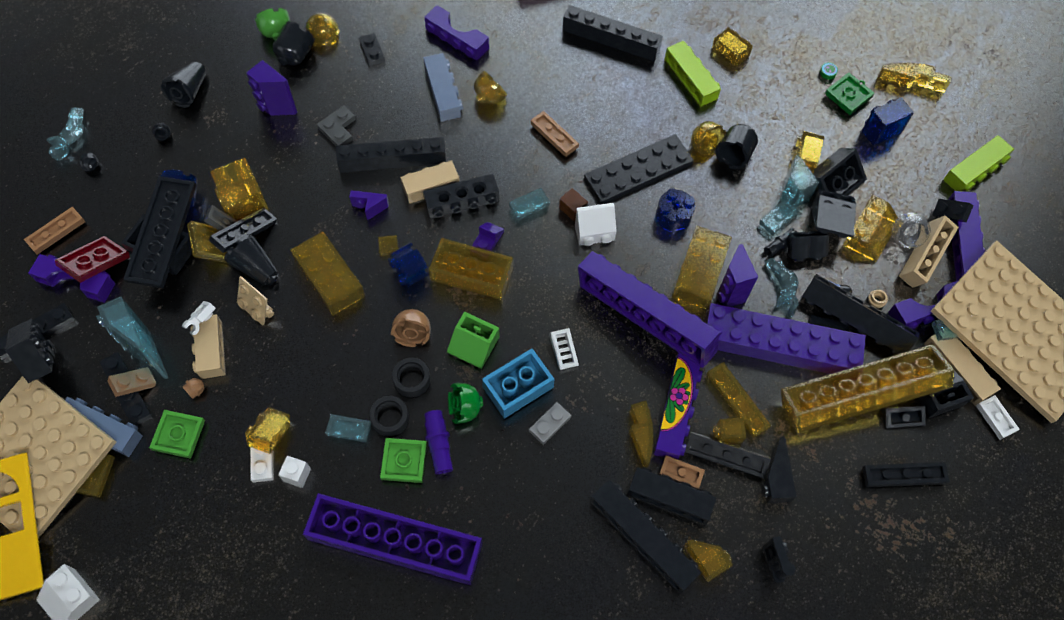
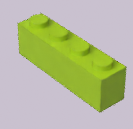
(692, 73)
(978, 164)

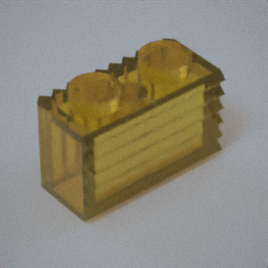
(732, 46)
(809, 148)
(268, 430)

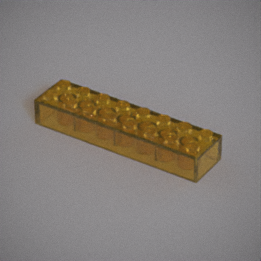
(867, 388)

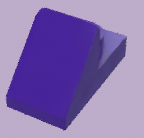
(373, 202)
(488, 236)

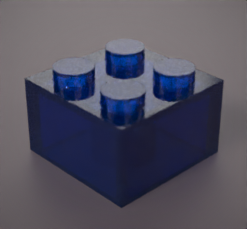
(887, 121)

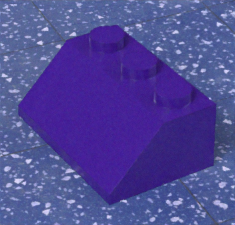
(271, 90)
(738, 280)

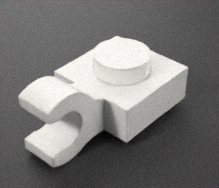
(202, 313)

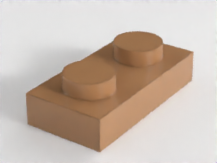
(131, 381)
(682, 472)

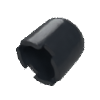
(292, 44)
(737, 146)

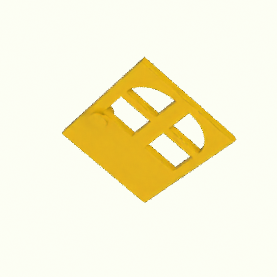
(20, 550)

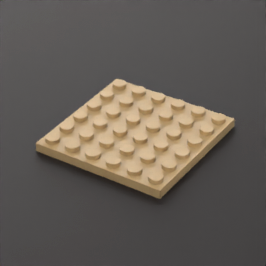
(59, 445)

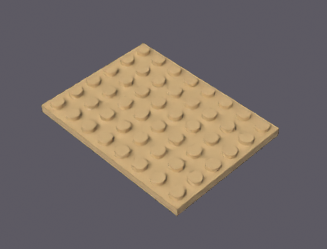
(1011, 326)

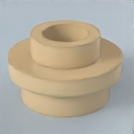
(881, 295)

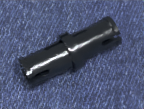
(780, 242)

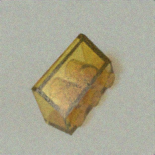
(872, 228)

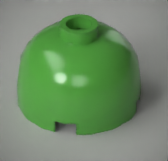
(271, 22)

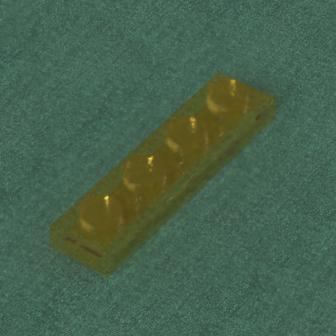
(738, 399)

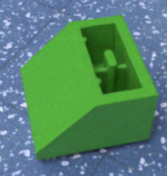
(473, 340)

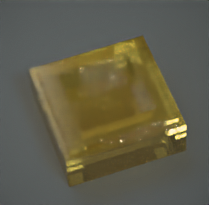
(387, 245)

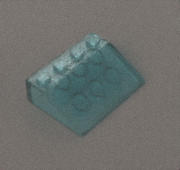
(131, 333)

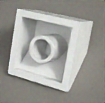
(595, 224)
(66, 595)

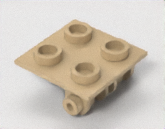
(253, 301)

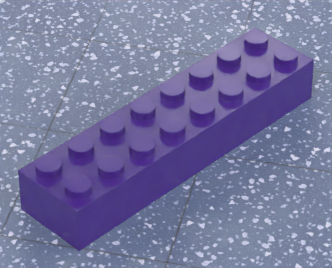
(649, 309)
(785, 340)
(393, 539)

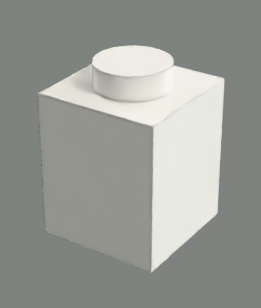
(294, 471)

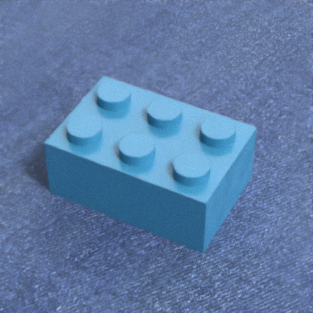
(518, 383)

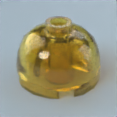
(323, 28)
(488, 90)
(706, 138)

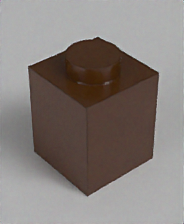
(570, 202)

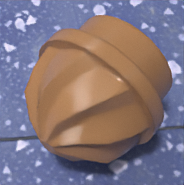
(194, 387)

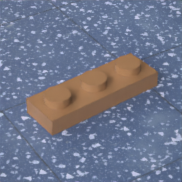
(554, 133)
(54, 230)

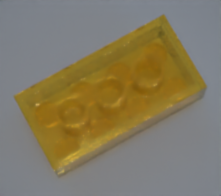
(702, 267)
(471, 268)
(327, 273)

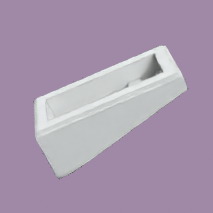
(553, 338)

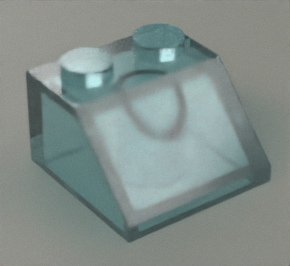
(798, 183)

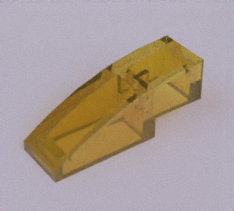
(642, 431)

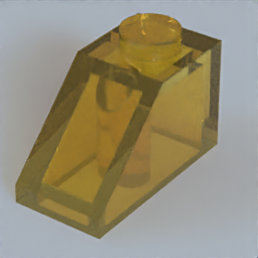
(709, 557)

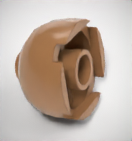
(411, 328)

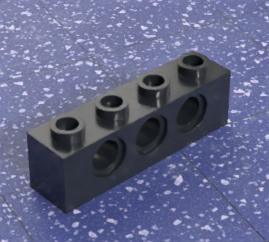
(467, 189)

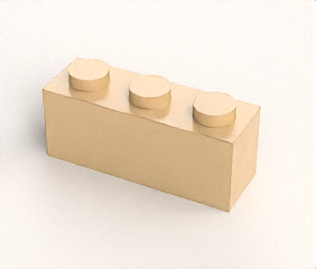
(428, 178)
(209, 349)

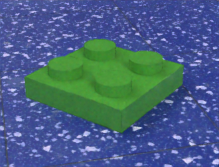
(177, 434)
(403, 460)

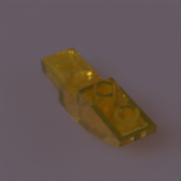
(914, 73)

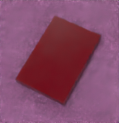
(92, 259)

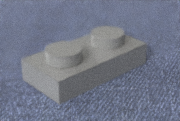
(550, 423)

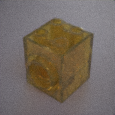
(238, 189)

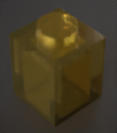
(730, 430)

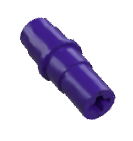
(438, 441)

